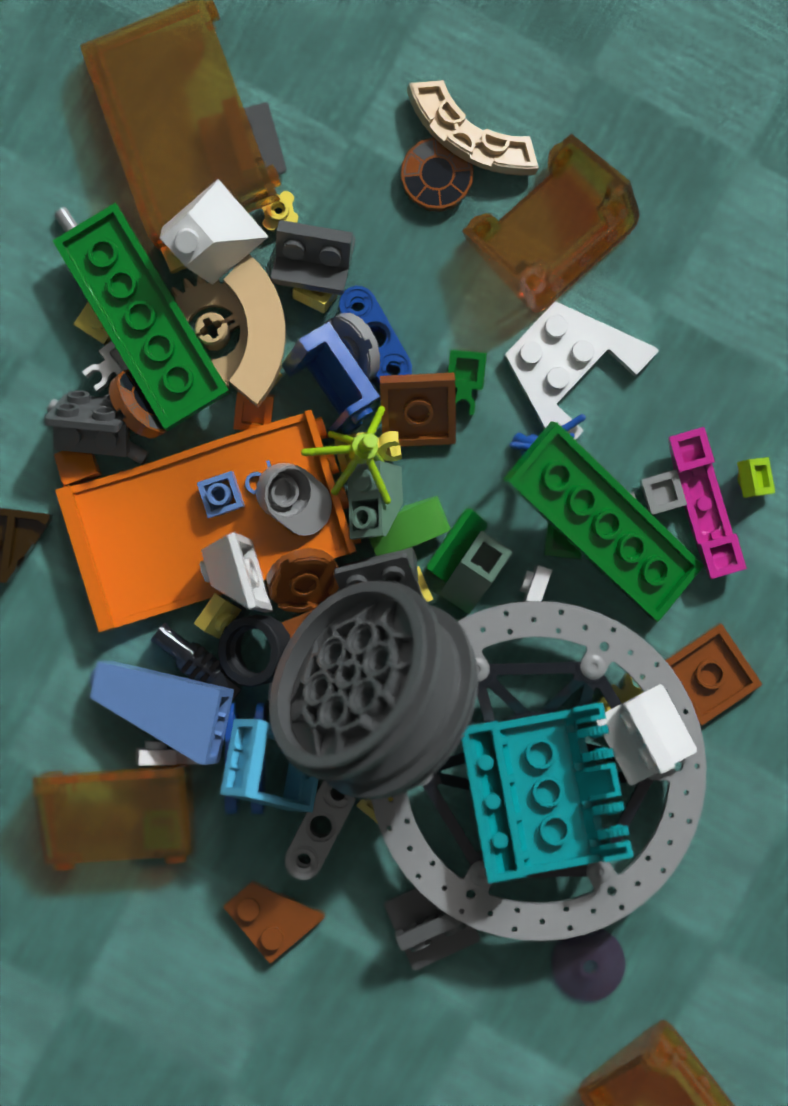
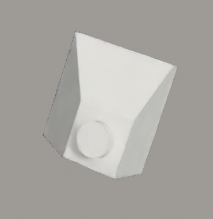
(212, 233)
(235, 571)

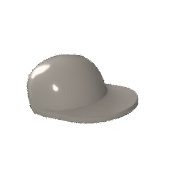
(294, 498)

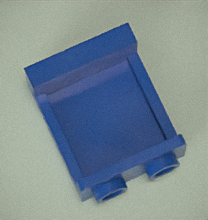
(336, 374)

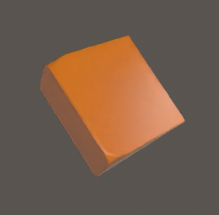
(76, 467)

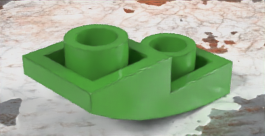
(413, 526)

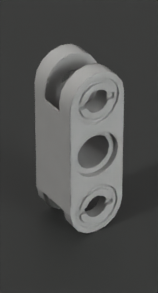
(313, 843)

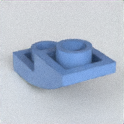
(218, 496)

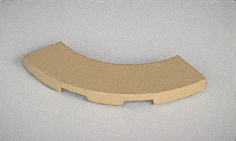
(482, 148)
(265, 330)

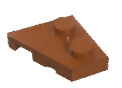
(271, 918)

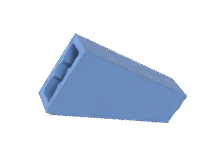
(169, 707)

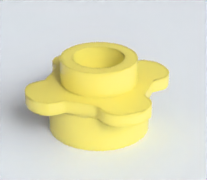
(285, 203)

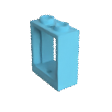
(245, 765)

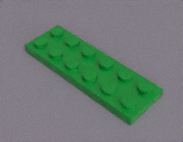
(141, 317)
(603, 521)

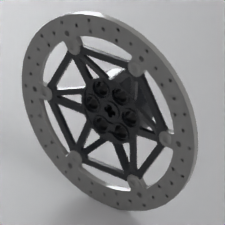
(601, 875)

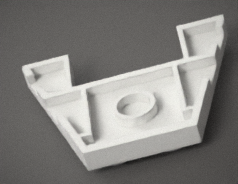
(559, 353)

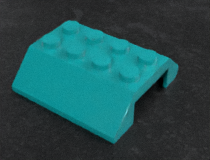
(543, 793)

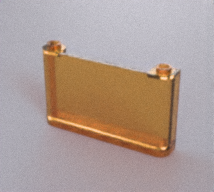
(177, 114)

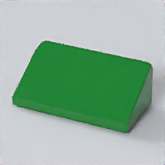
(456, 544)

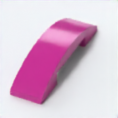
(705, 505)

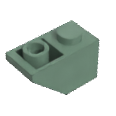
(367, 511)
(475, 572)

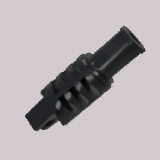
(193, 659)

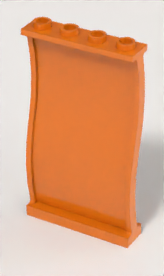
(146, 526)

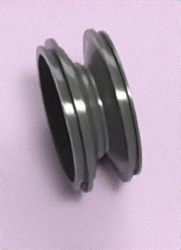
(373, 690)

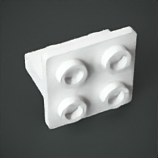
(647, 735)

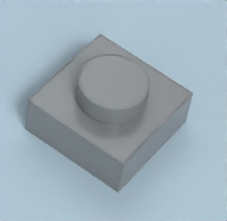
(663, 492)

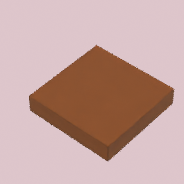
(419, 408)
(713, 672)

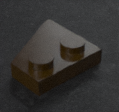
(18, 537)

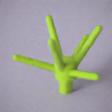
(360, 450)

